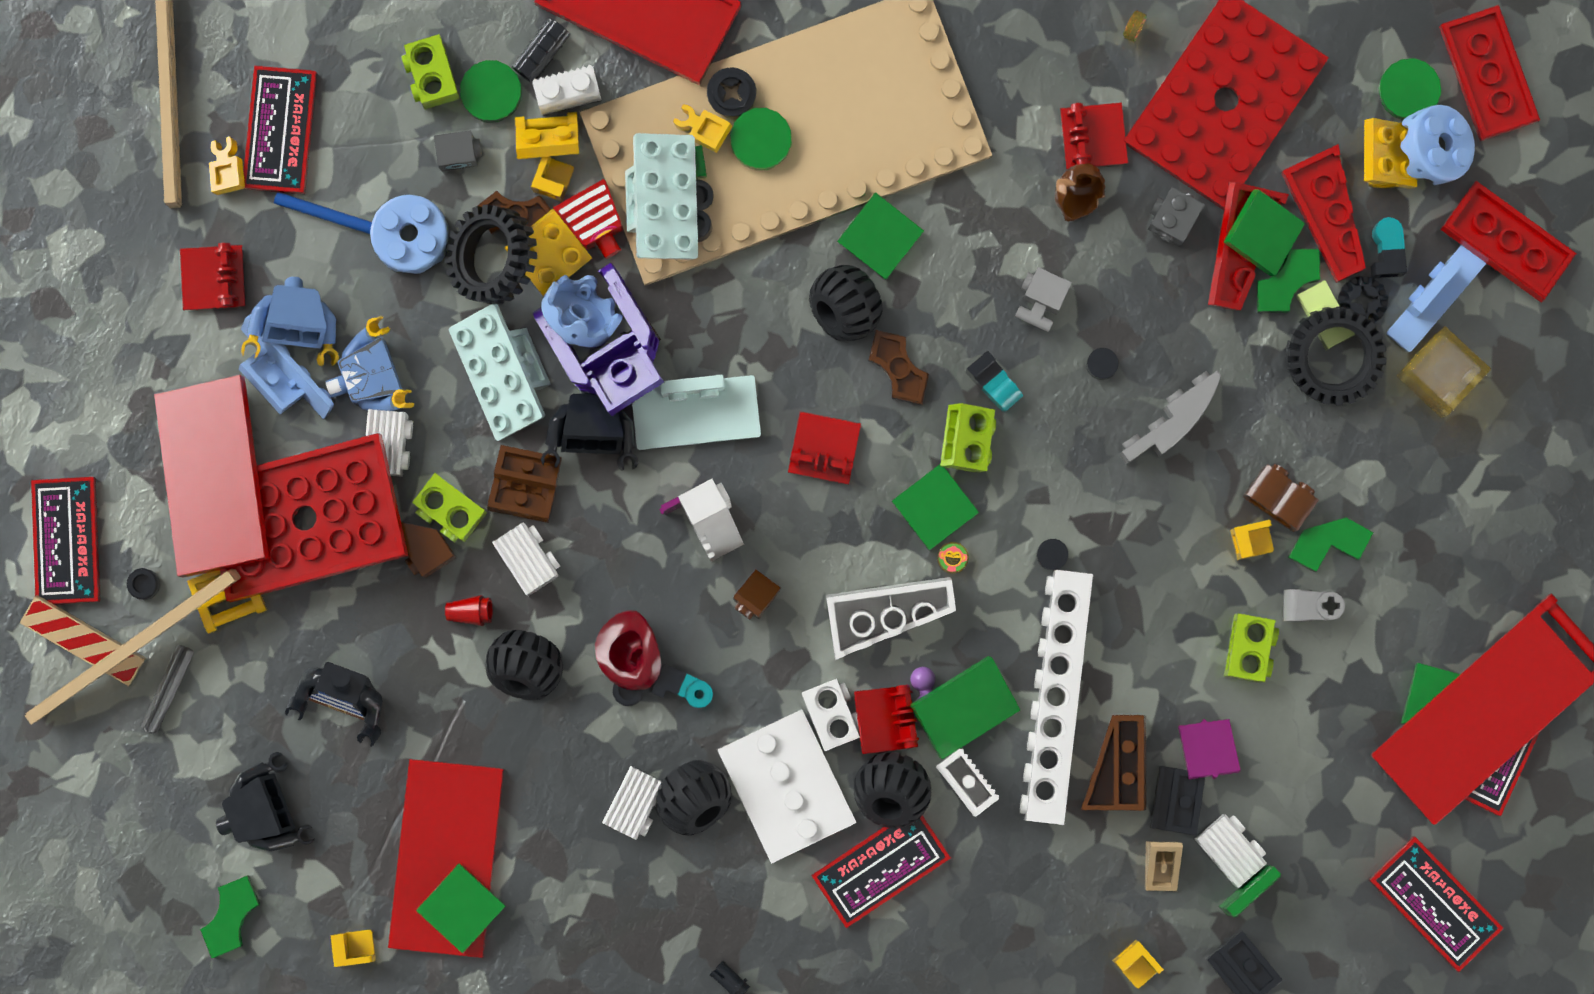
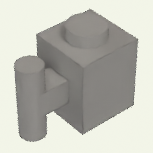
(1046, 293)

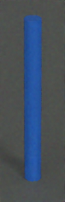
(322, 212)

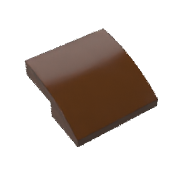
(523, 484)

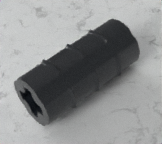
(541, 50)

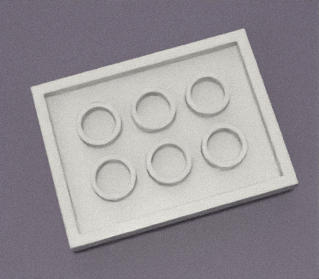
(786, 786)

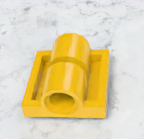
(1383, 158)
(557, 252)

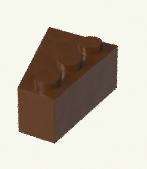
(1121, 767)

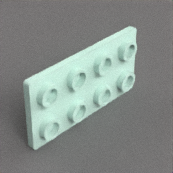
(663, 196)
(501, 370)
(697, 412)

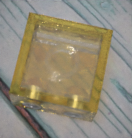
(1443, 372)

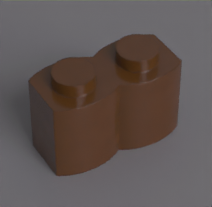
(1281, 497)

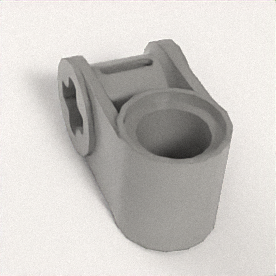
(1307, 605)

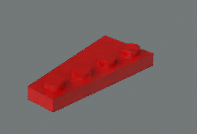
(1324, 203)
(1233, 272)

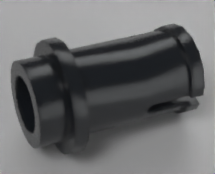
(729, 979)

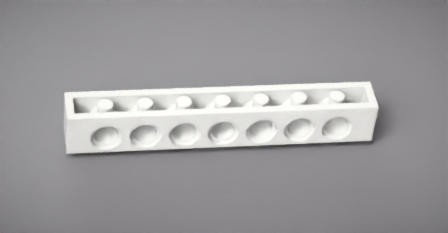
(1079, 588)

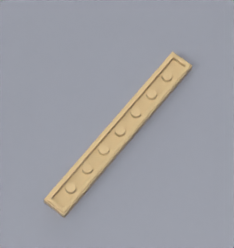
(168, 103)
(132, 645)

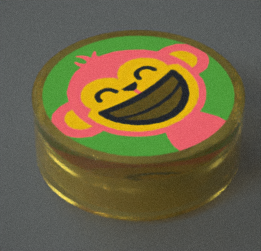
(1134, 26)
(952, 557)

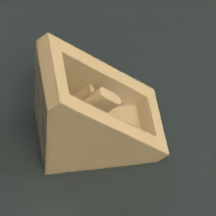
(1162, 865)

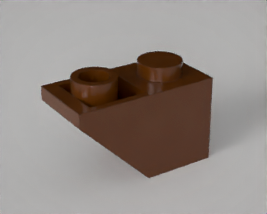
(426, 549)
(755, 595)

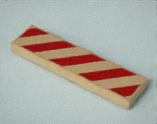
(78, 638)

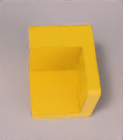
(552, 178)
(1252, 539)
(353, 948)
(1137, 964)

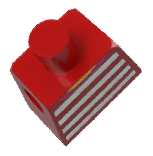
(593, 218)

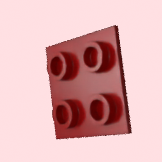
(1094, 134)
(212, 277)
(824, 448)
(886, 719)

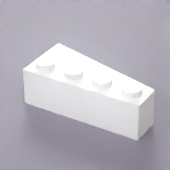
(709, 515)
(883, 612)

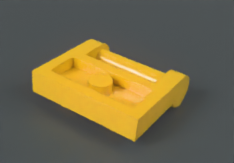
(547, 136)
(211, 621)

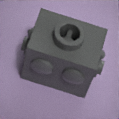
(1175, 216)

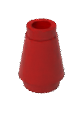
(471, 610)

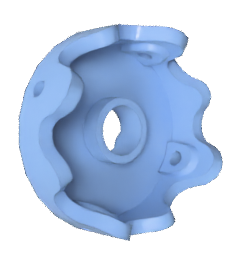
(1423, 147)
(425, 249)
(570, 300)

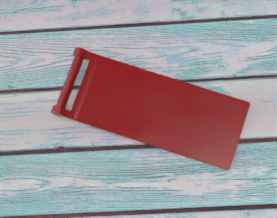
(1487, 713)

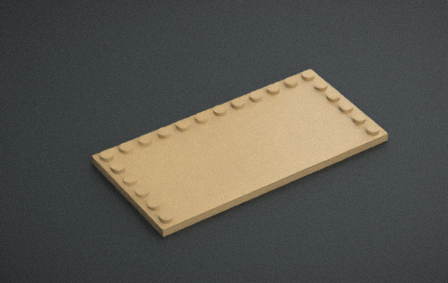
(867, 110)

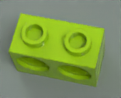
(436, 70)
(960, 436)
(453, 502)
(1241, 646)

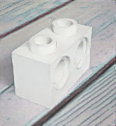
(824, 717)

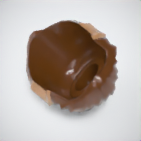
(1079, 191)

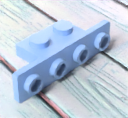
(1433, 300)
(282, 379)

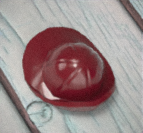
(628, 651)

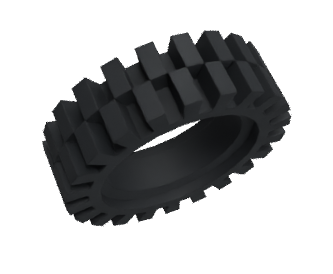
(517, 261)
(1362, 381)

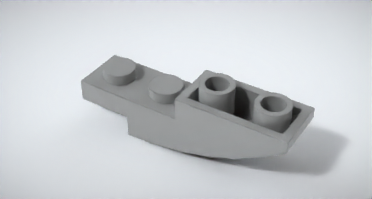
(1183, 413)

